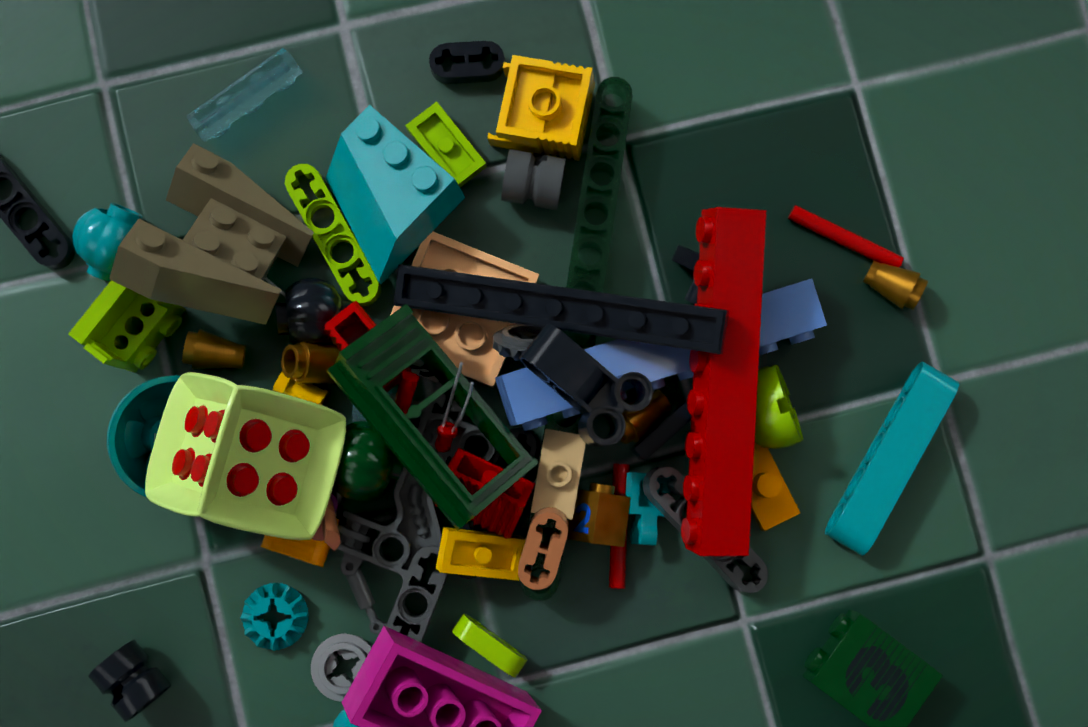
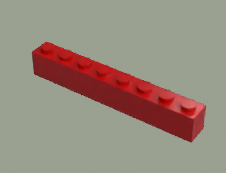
(725, 384)

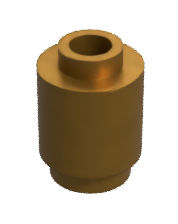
(309, 362)

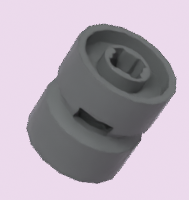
(533, 179)

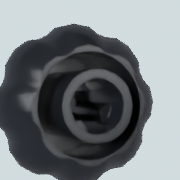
(307, 310)

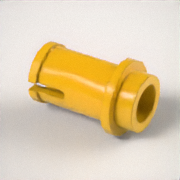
(304, 391)

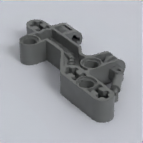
(416, 526)

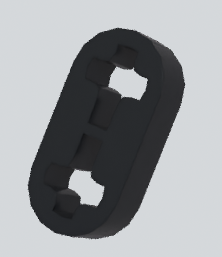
(467, 53)

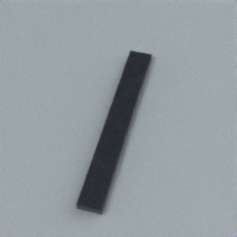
(563, 307)

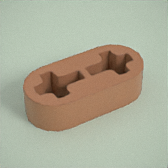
(552, 551)

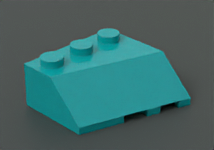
(388, 190)

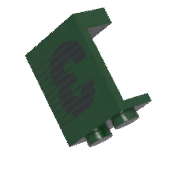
(870, 672)

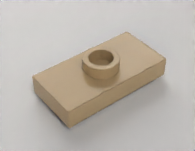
(559, 472)

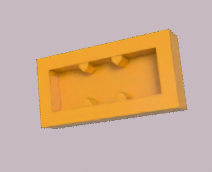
(770, 495)

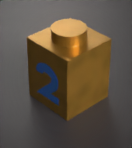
(599, 516)

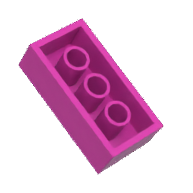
(422, 687)

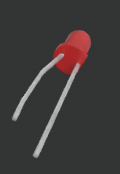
(447, 430)

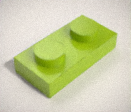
(446, 144)

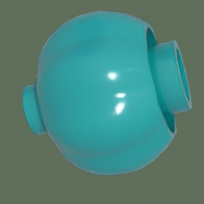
(100, 234)

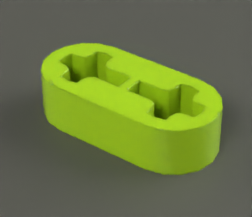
(489, 645)

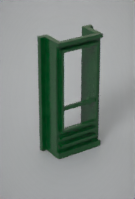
(383, 355)

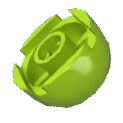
(776, 419)

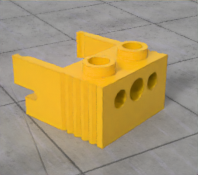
(544, 107)

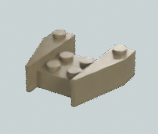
(225, 251)

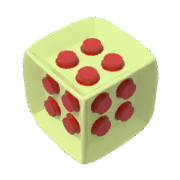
(245, 457)

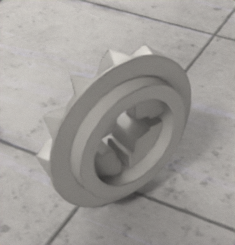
(325, 661)

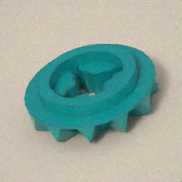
(288, 602)

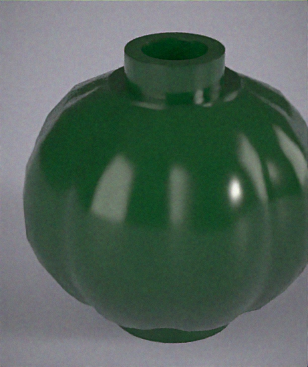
(365, 464)

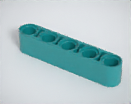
(891, 458)

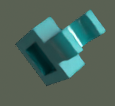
(645, 524)

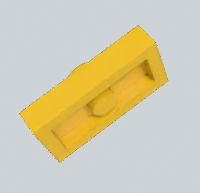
(479, 554)

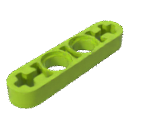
(328, 237)

